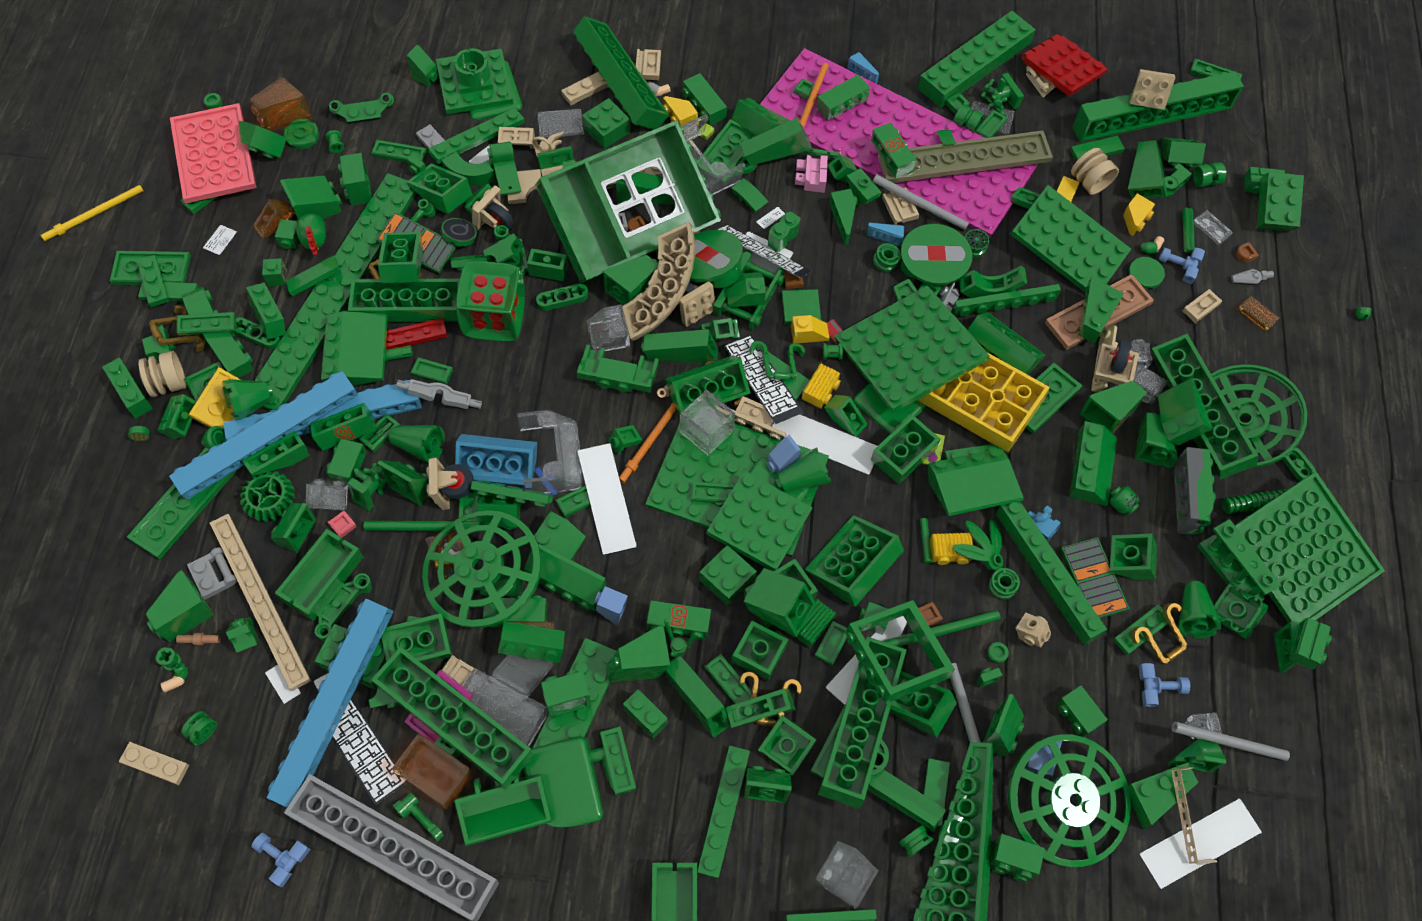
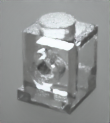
(1144, 352)
(1205, 721)

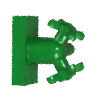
(1005, 91)
(362, 491)

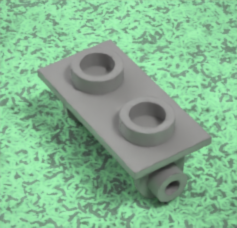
(949, 295)

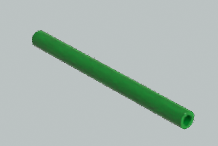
(413, 525)
(948, 628)

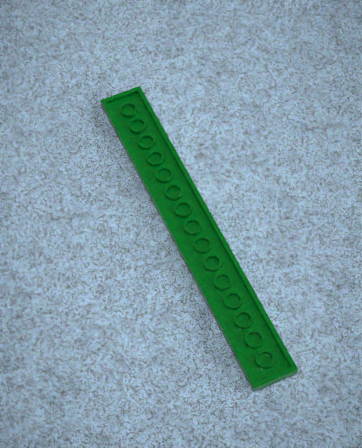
(332, 295)

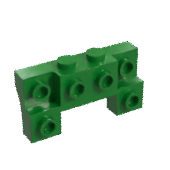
(615, 373)

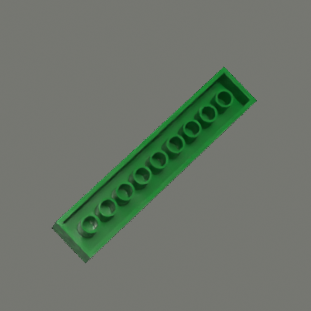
(1184, 102)

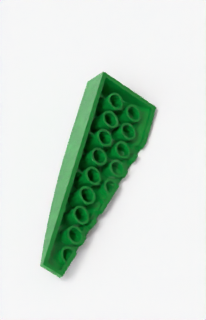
(961, 866)

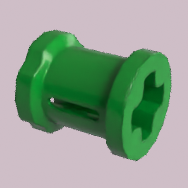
(335, 144)
(832, 351)
(163, 655)

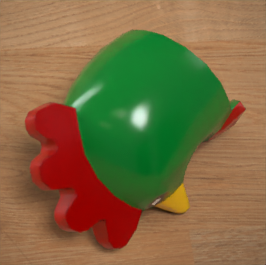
(311, 232)

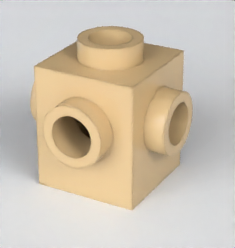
(1033, 630)

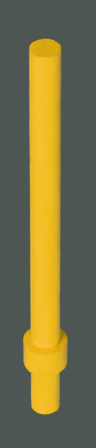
(60, 229)

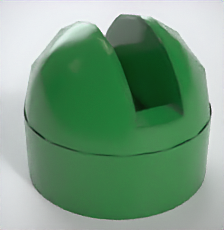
(1362, 313)

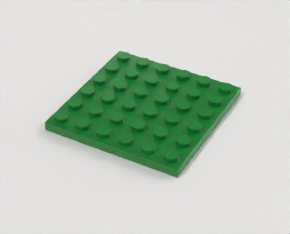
(911, 348)
(1309, 549)

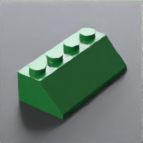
(1005, 343)
(721, 378)
(1093, 464)
(568, 578)

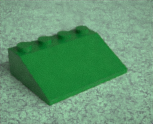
(356, 346)
(974, 482)
(855, 559)

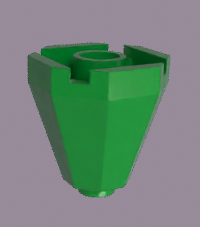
(245, 396)

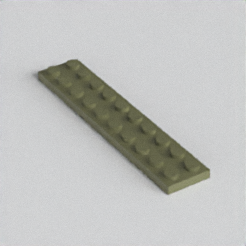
(975, 156)

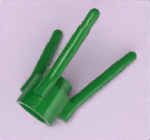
(678, 645)

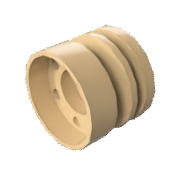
(1094, 171)
(158, 375)

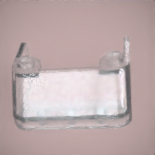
(717, 174)
(565, 472)

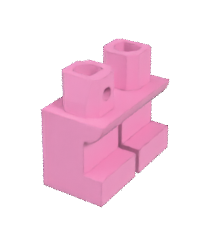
(815, 173)

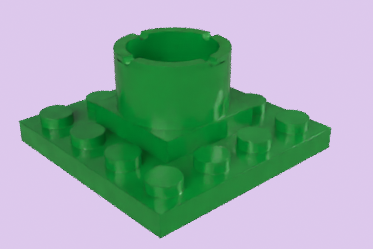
(474, 80)

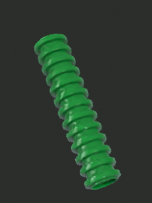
(1249, 502)

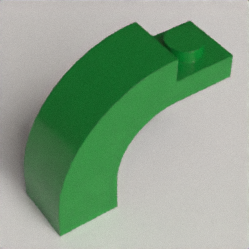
(475, 173)
(978, 285)

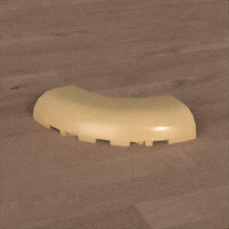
(667, 284)

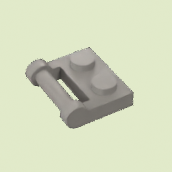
(205, 575)

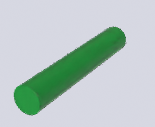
(925, 540)

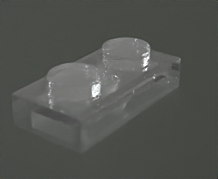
(1212, 227)

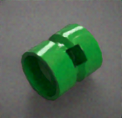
(968, 118)
(1209, 174)

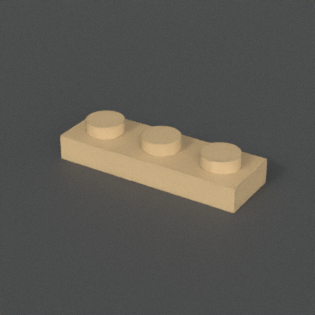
(584, 88)
(154, 763)

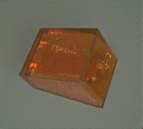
(279, 105)

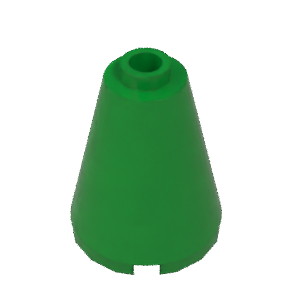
(418, 440)
(804, 472)
(1198, 612)

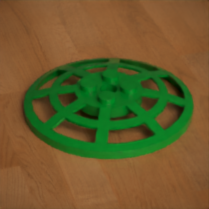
(1259, 413)
(488, 574)
(1059, 800)

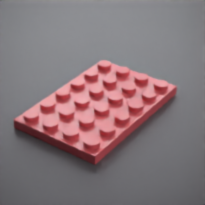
(211, 153)

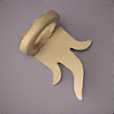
(547, 144)

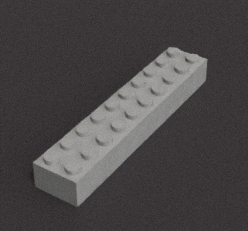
(392, 848)

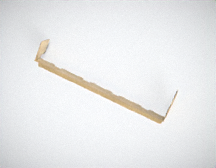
(1187, 821)

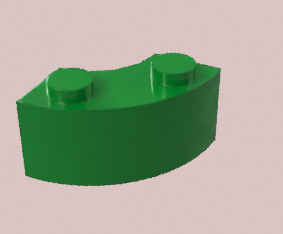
(198, 302)

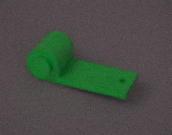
(505, 168)

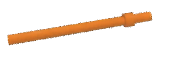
(813, 95)
(632, 465)

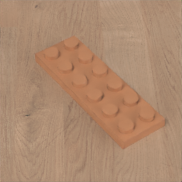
(1067, 322)

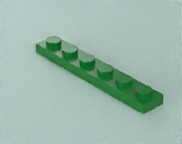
(475, 135)
(1006, 300)
(723, 812)

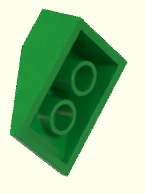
(441, 187)
(1183, 413)
(405, 480)
(422, 638)
(926, 708)
(1005, 726)
(767, 785)

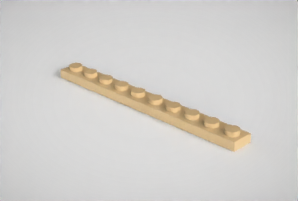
(260, 602)

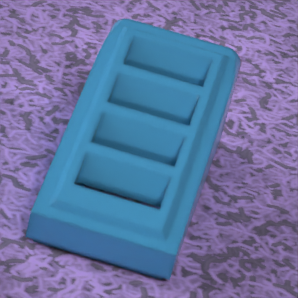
(862, 67)
(888, 233)

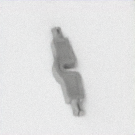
(449, 396)

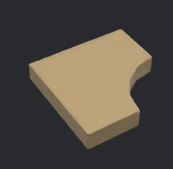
(527, 182)

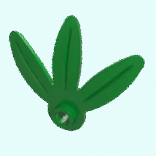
(990, 549)

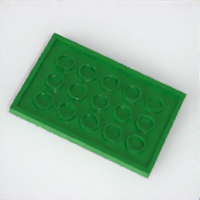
(1069, 240)

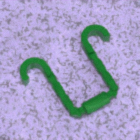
(779, 375)

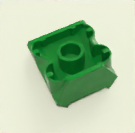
(1239, 610)

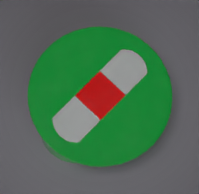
(935, 254)
(716, 258)

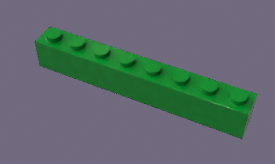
(1051, 572)

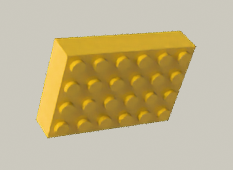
(990, 401)

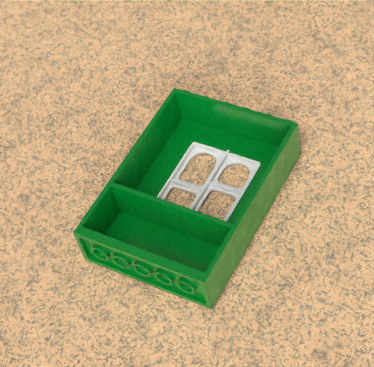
(589, 219)

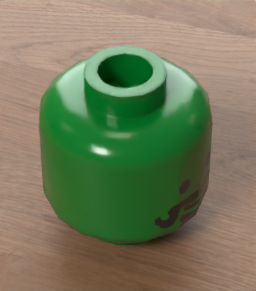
(1124, 500)

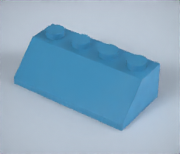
(497, 458)

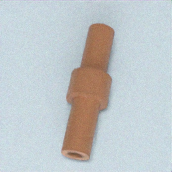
(198, 638)

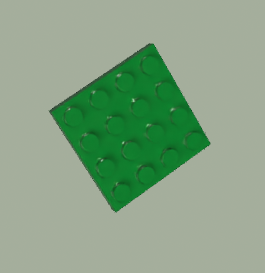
(759, 521)

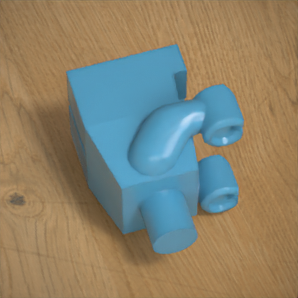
(1044, 523)

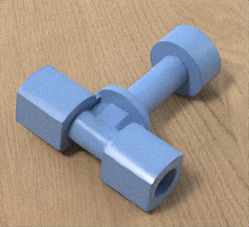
(1189, 264)
(1154, 685)
(284, 860)

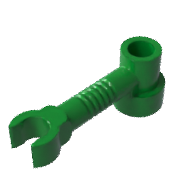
(425, 209)
(408, 806)

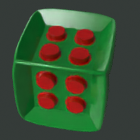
(490, 301)

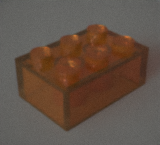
(432, 771)

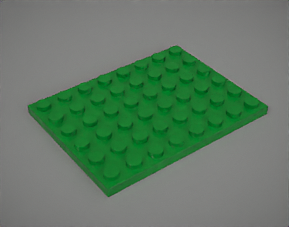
(723, 465)

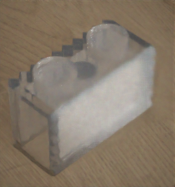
(1150, 382)

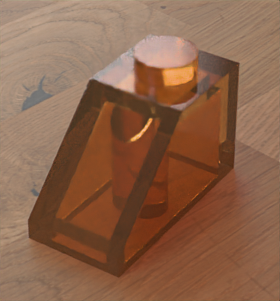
(270, 216)

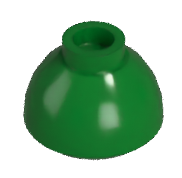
(213, 437)

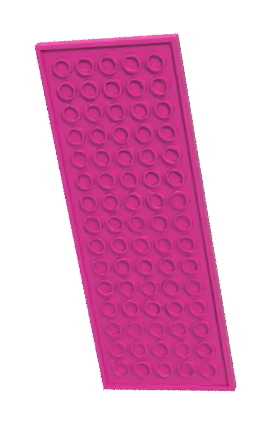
(975, 196)

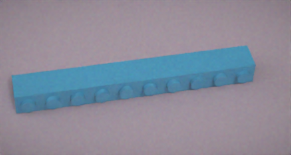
(379, 401)
(289, 417)
(331, 701)

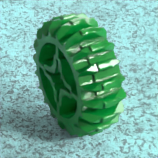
(265, 489)

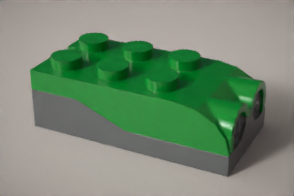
(1193, 490)

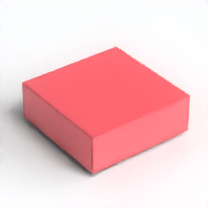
(342, 524)

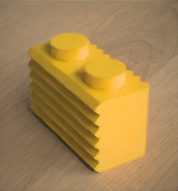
(821, 385)
(942, 547)

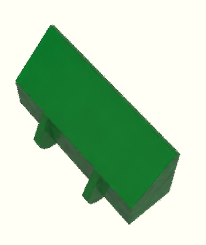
(499, 811)

